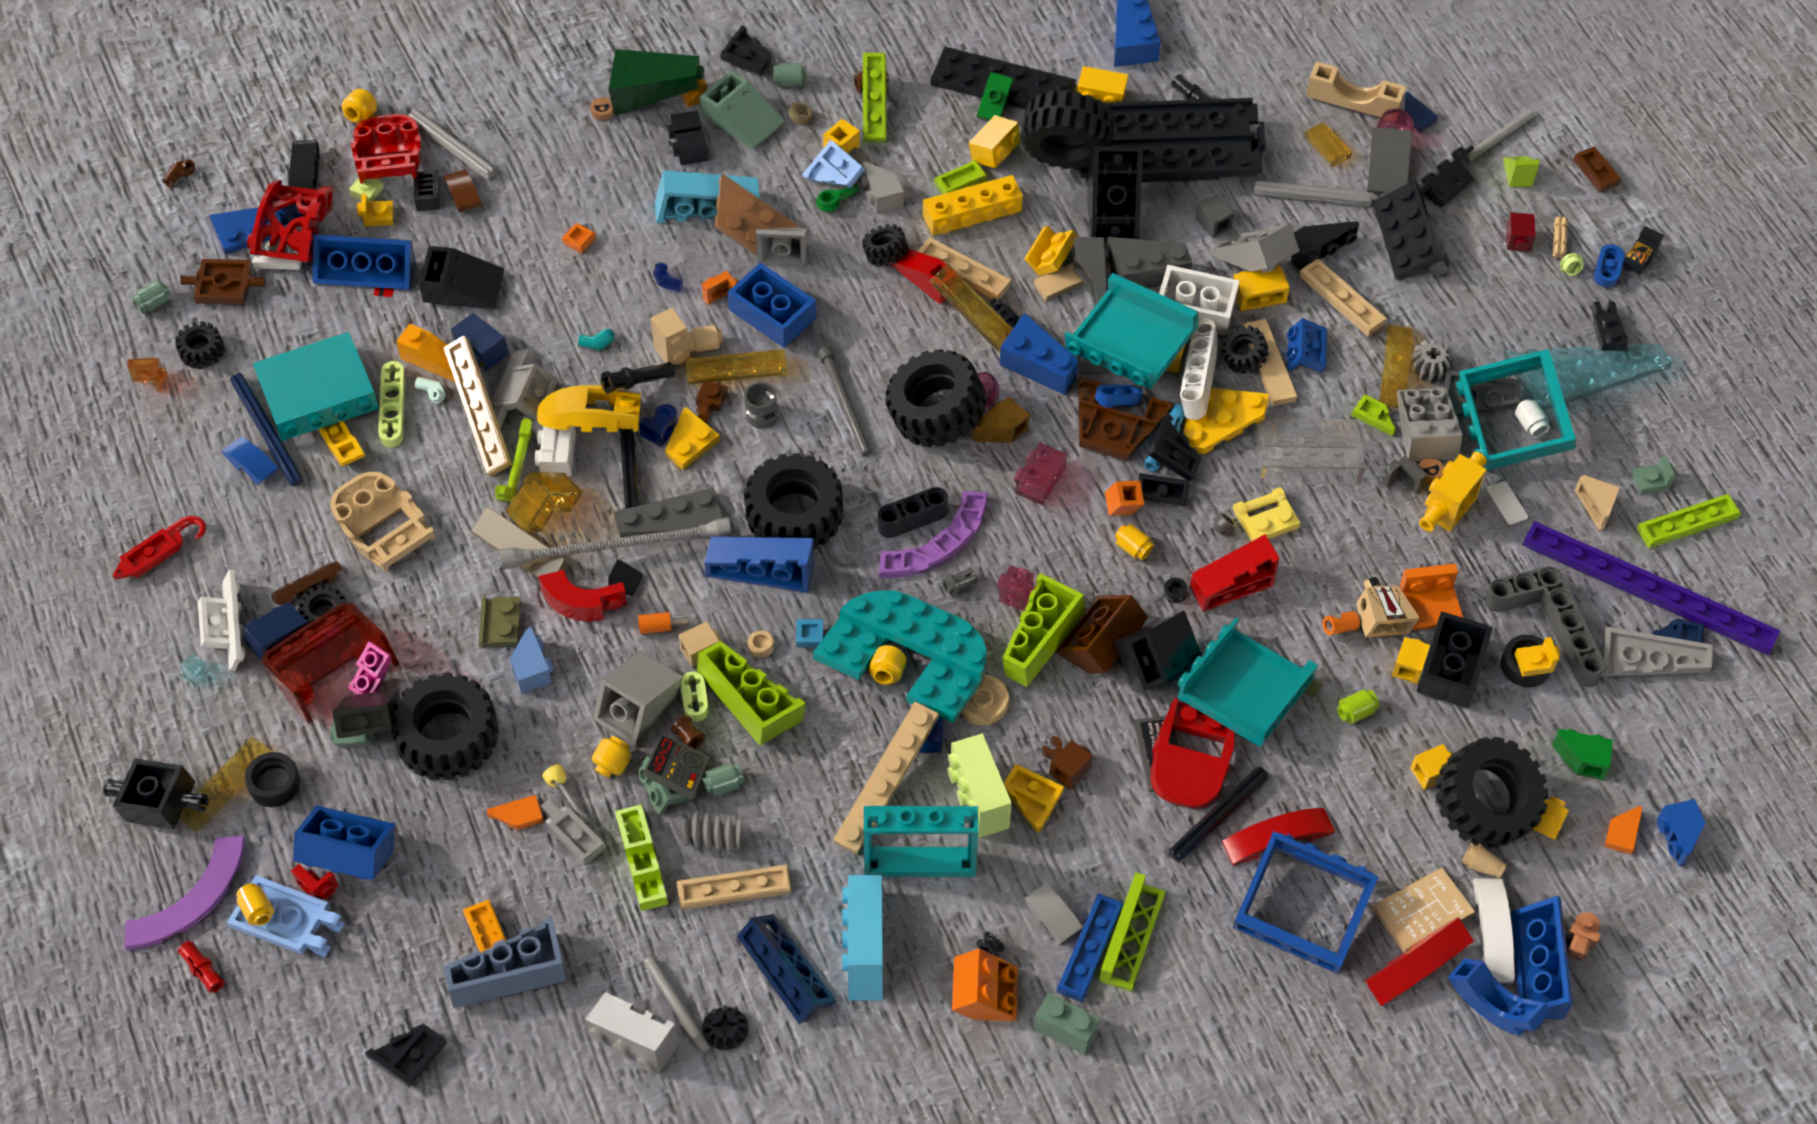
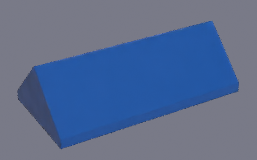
(363, 261)
(1542, 955)

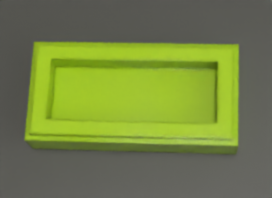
(961, 177)

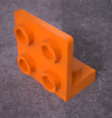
(1431, 592)

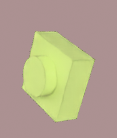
(370, 186)

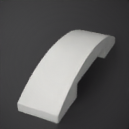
(1495, 928)

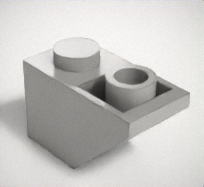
(882, 187)

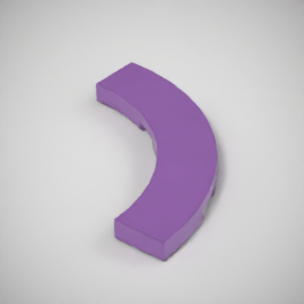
(941, 547)
(195, 904)

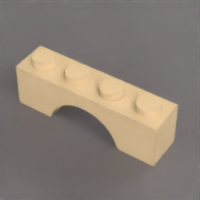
(1331, 87)

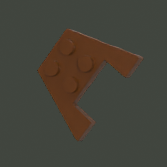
(1114, 430)

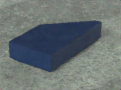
(1420, 114)
(1682, 630)

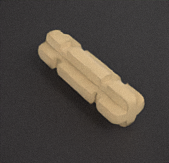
(1560, 237)

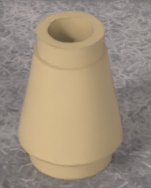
(1483, 861)

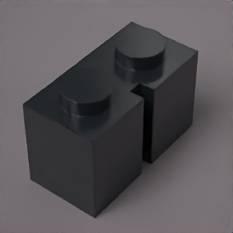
(688, 138)

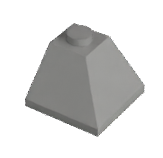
(782, 246)

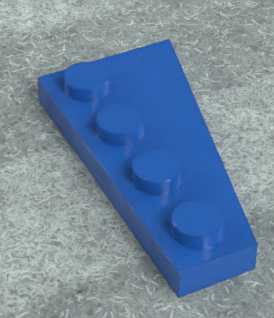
(236, 226)

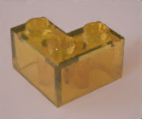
(541, 497)

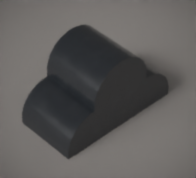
(1115, 191)

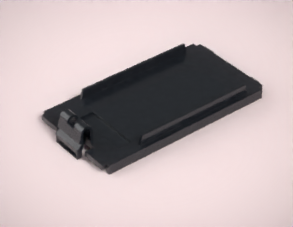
(1191, 138)

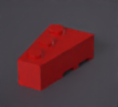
(1236, 574)

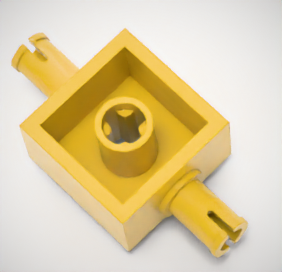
(1454, 492)

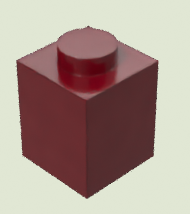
(1520, 232)

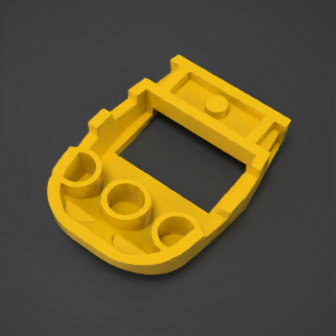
(568, 409)

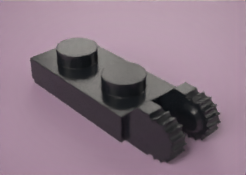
(1609, 328)

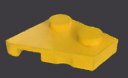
(690, 439)
(1032, 795)

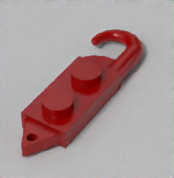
(156, 548)

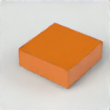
(578, 238)

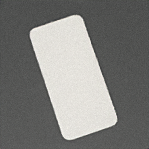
(1507, 502)

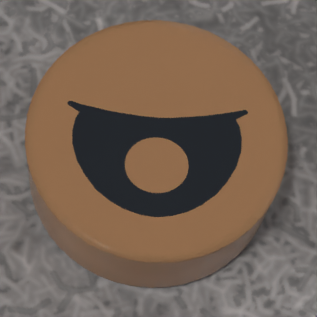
(601, 109)
(1432, 468)

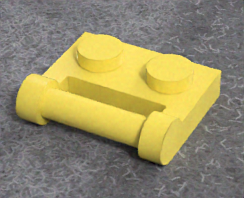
(1271, 522)

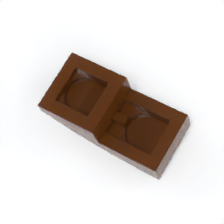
(462, 190)

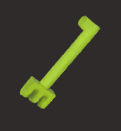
(506, 493)

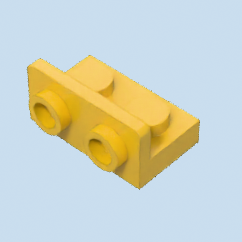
(1050, 250)

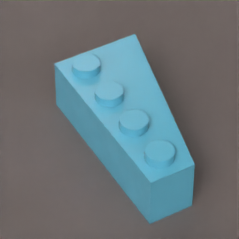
(693, 194)
(863, 937)

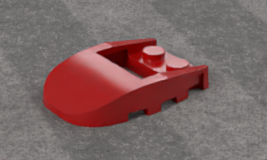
(386, 147)
(1185, 774)

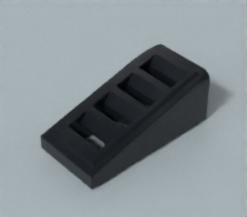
(426, 201)

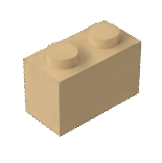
(670, 337)

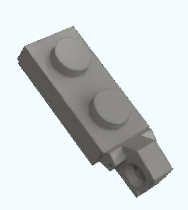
(572, 832)

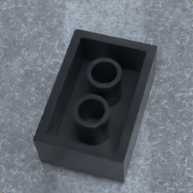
(1454, 659)

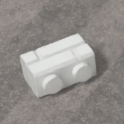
(555, 450)

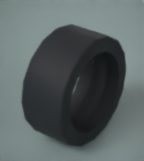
(1511, 670)
(266, 762)

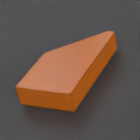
(518, 813)
(1623, 831)

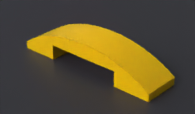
(341, 443)

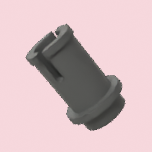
(955, 582)

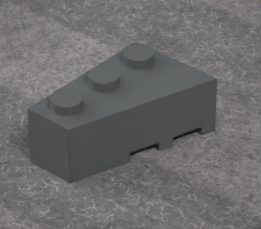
(1145, 260)

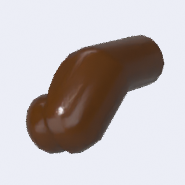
(178, 170)

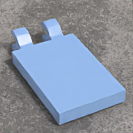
(293, 921)

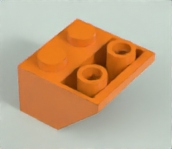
(984, 987)

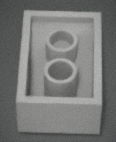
(1258, 248)

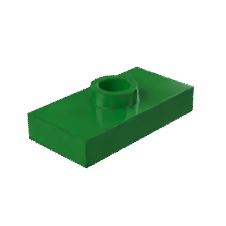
(994, 96)

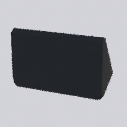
(1164, 489)

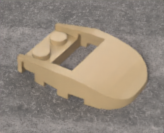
(368, 503)

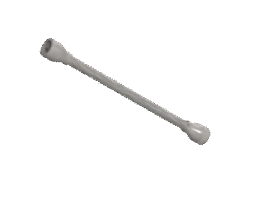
(515, 557)

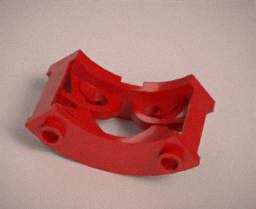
(277, 196)

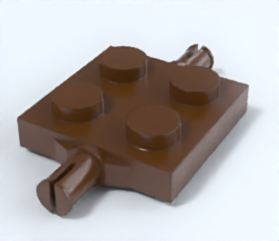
(222, 281)

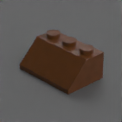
(1093, 637)

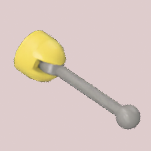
(556, 777)

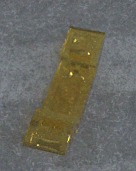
(1396, 363)

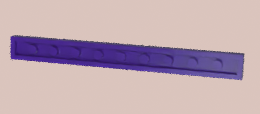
(1651, 588)

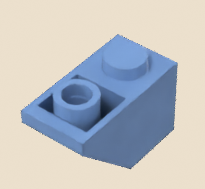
(529, 664)

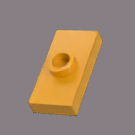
(484, 925)

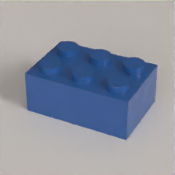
(772, 305)
(344, 842)

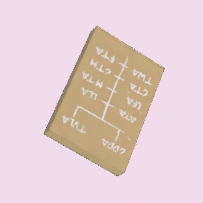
(1422, 908)

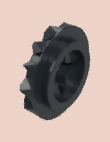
(1004, 311)
(735, 1034)

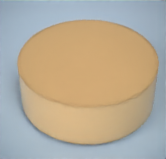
(760, 644)

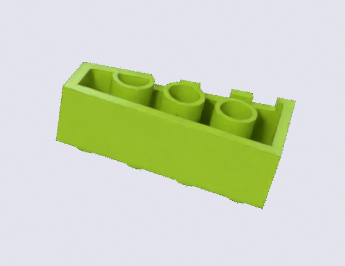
(1042, 628)
(750, 696)

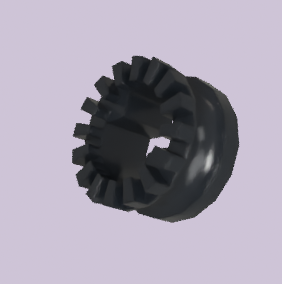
(1175, 582)
(990, 944)

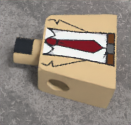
(1385, 610)

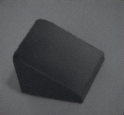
(627, 574)

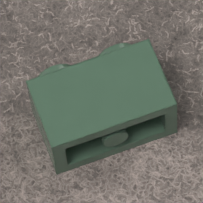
(1066, 1023)

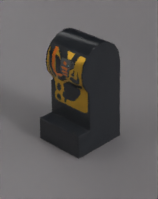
(1643, 250)

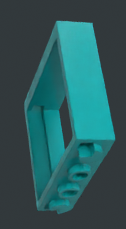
(1509, 367)
(921, 860)

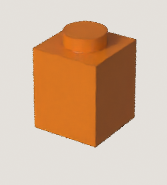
(1124, 498)

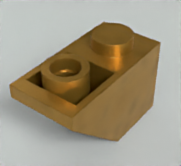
(1002, 423)

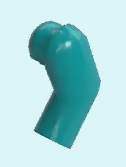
(598, 341)

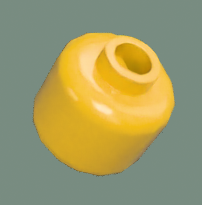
(359, 105)
(887, 665)
(611, 756)

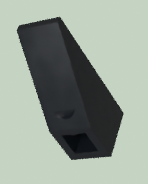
(1322, 241)

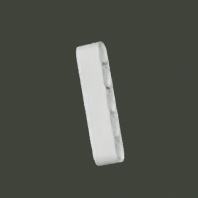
(1199, 370)

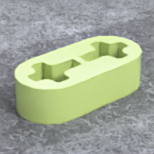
(700, 696)

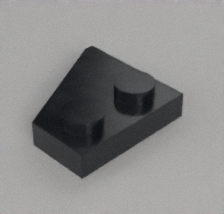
(746, 52)
(1174, 450)
(408, 1053)

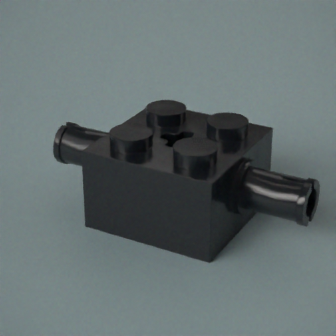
(155, 794)

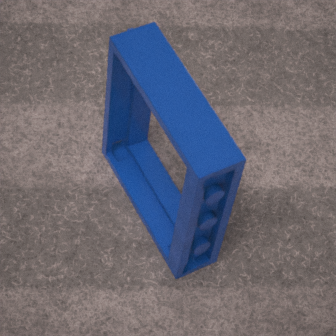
(1291, 943)

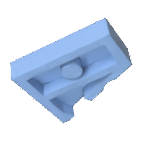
(834, 167)

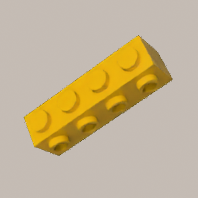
(972, 205)

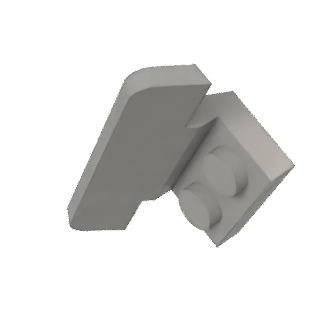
(522, 387)

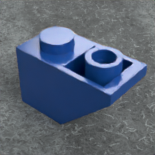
(1681, 826)

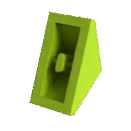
(1521, 170)

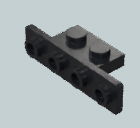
(1449, 178)

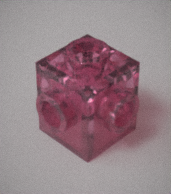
(1015, 587)

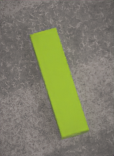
(874, 97)
(1688, 521)

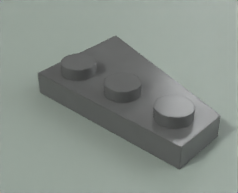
(1487, 396)

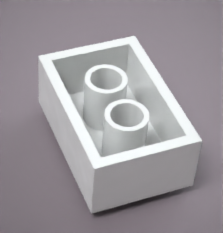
(1206, 293)

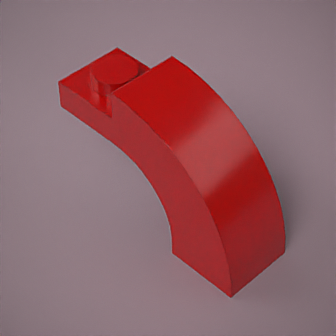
(578, 602)

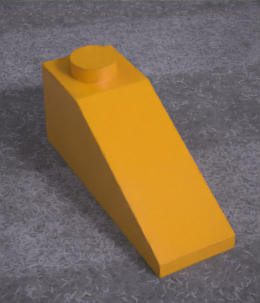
(424, 351)

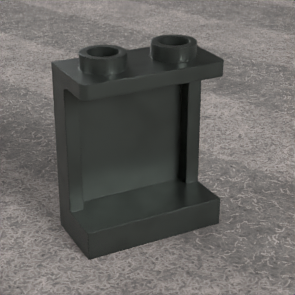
(365, 713)

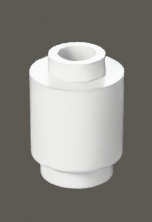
(1532, 418)

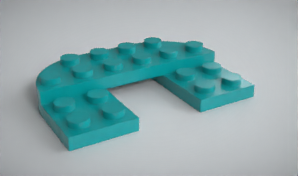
(948, 640)

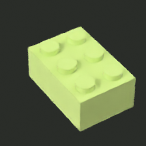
(980, 784)

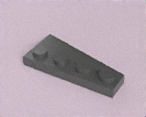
(669, 514)

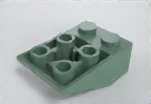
(740, 110)

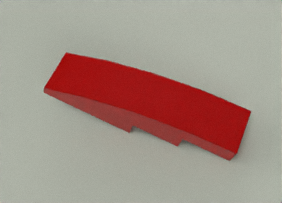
(1419, 961)

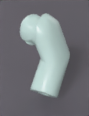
(434, 389)

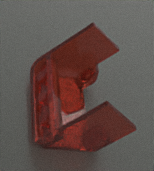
(320, 651)

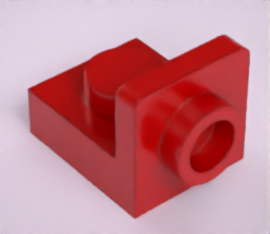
(312, 884)

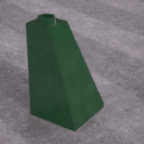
(651, 77)

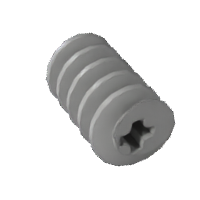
(713, 832)

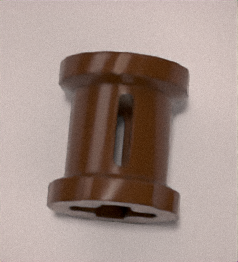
(687, 731)

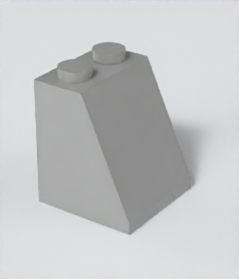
(636, 696)

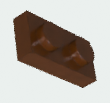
(1597, 169)

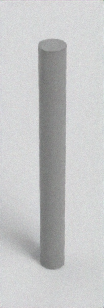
(1499, 135)
(677, 1005)

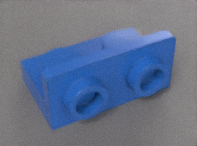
(1307, 345)

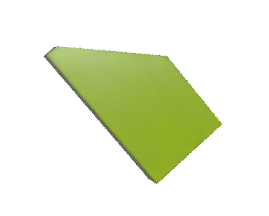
(1374, 413)

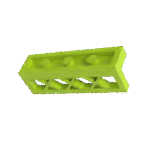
(1124, 926)

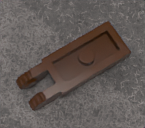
(302, 585)

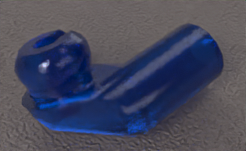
(664, 280)

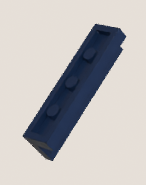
(781, 967)

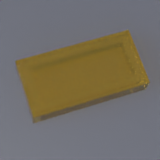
(1327, 144)

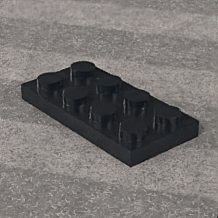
(1407, 230)

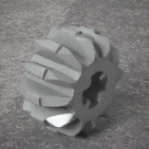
(1431, 360)

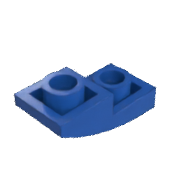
(251, 459)

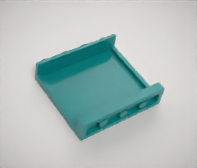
(1133, 332)
(315, 386)
(1244, 684)

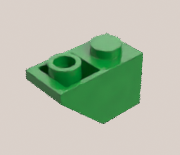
(1584, 753)

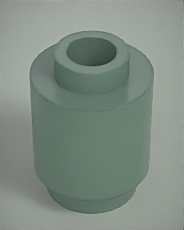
(790, 74)
(151, 296)
(723, 779)

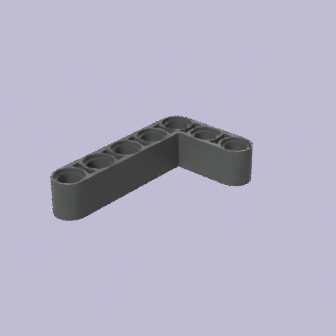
(1558, 616)

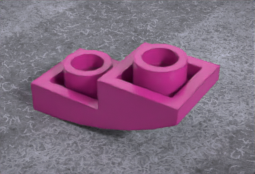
(372, 671)

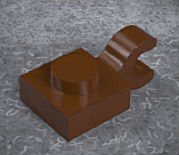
(710, 397)

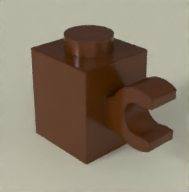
(1069, 763)

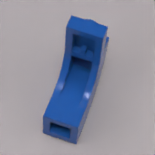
(1494, 1002)

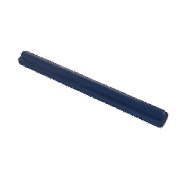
(266, 429)

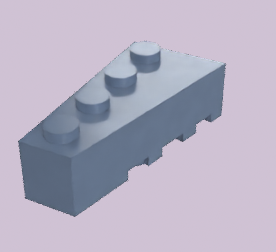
(508, 967)

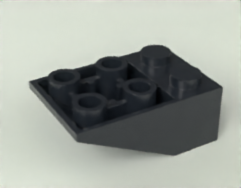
(459, 279)
(1158, 651)

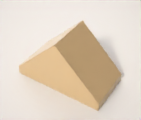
(1597, 498)

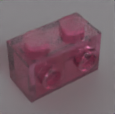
(1040, 473)

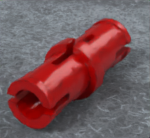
(201, 967)

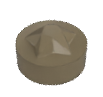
(800, 113)

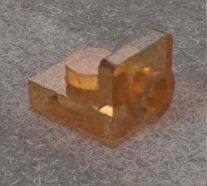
(148, 370)

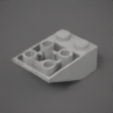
(1429, 424)

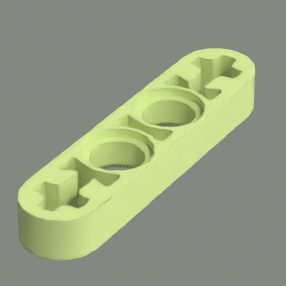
(388, 404)

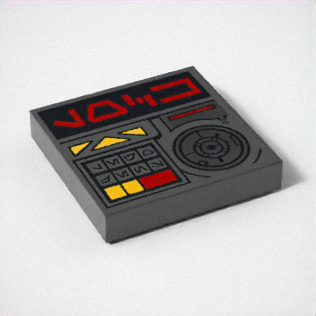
(676, 766)

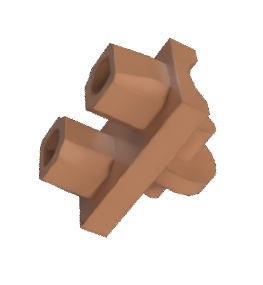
(1583, 935)

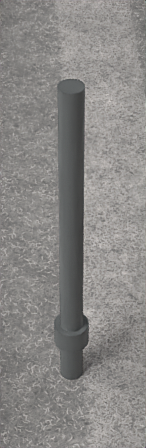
(827, 357)

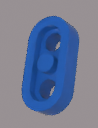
(1609, 265)
(1118, 395)

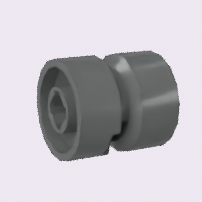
(761, 404)

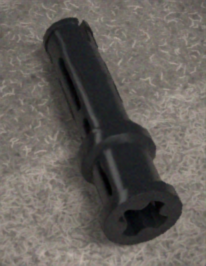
(628, 378)

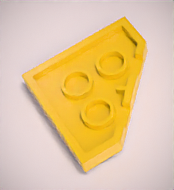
(1225, 417)

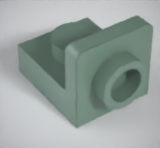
(1654, 477)

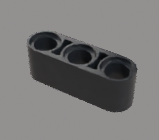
(304, 164)
(921, 504)

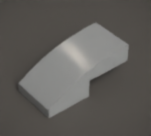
(1053, 912)

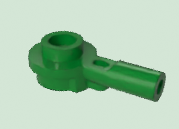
(830, 199)

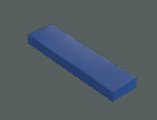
(1090, 948)

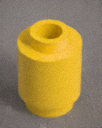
(1134, 541)
(254, 904)

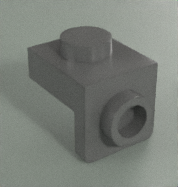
(1407, 473)

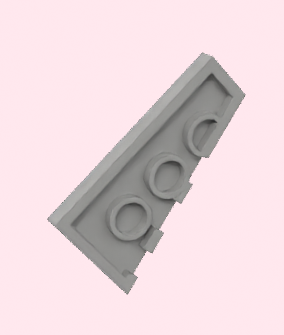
(1649, 654)

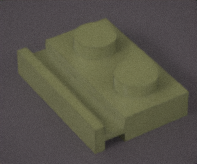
(500, 622)

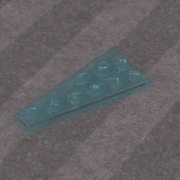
(1590, 371)

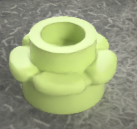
(1572, 264)

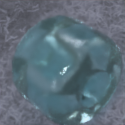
(194, 669)

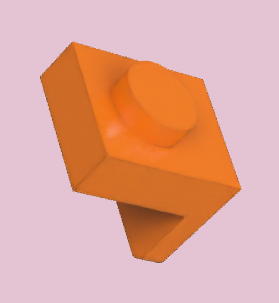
(717, 287)

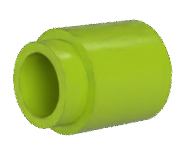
(1358, 706)

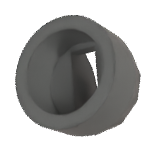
(1224, 524)

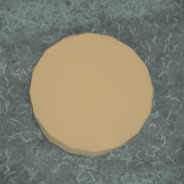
(988, 703)

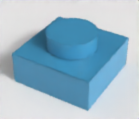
(809, 632)

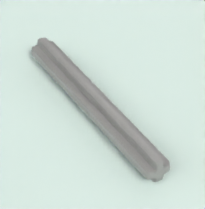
(453, 145)
(1313, 193)

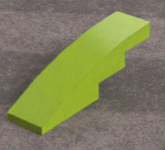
(641, 857)

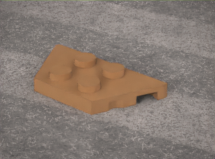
(743, 213)

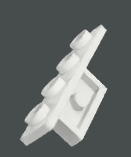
(220, 621)

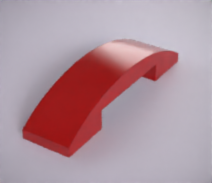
(1253, 840)

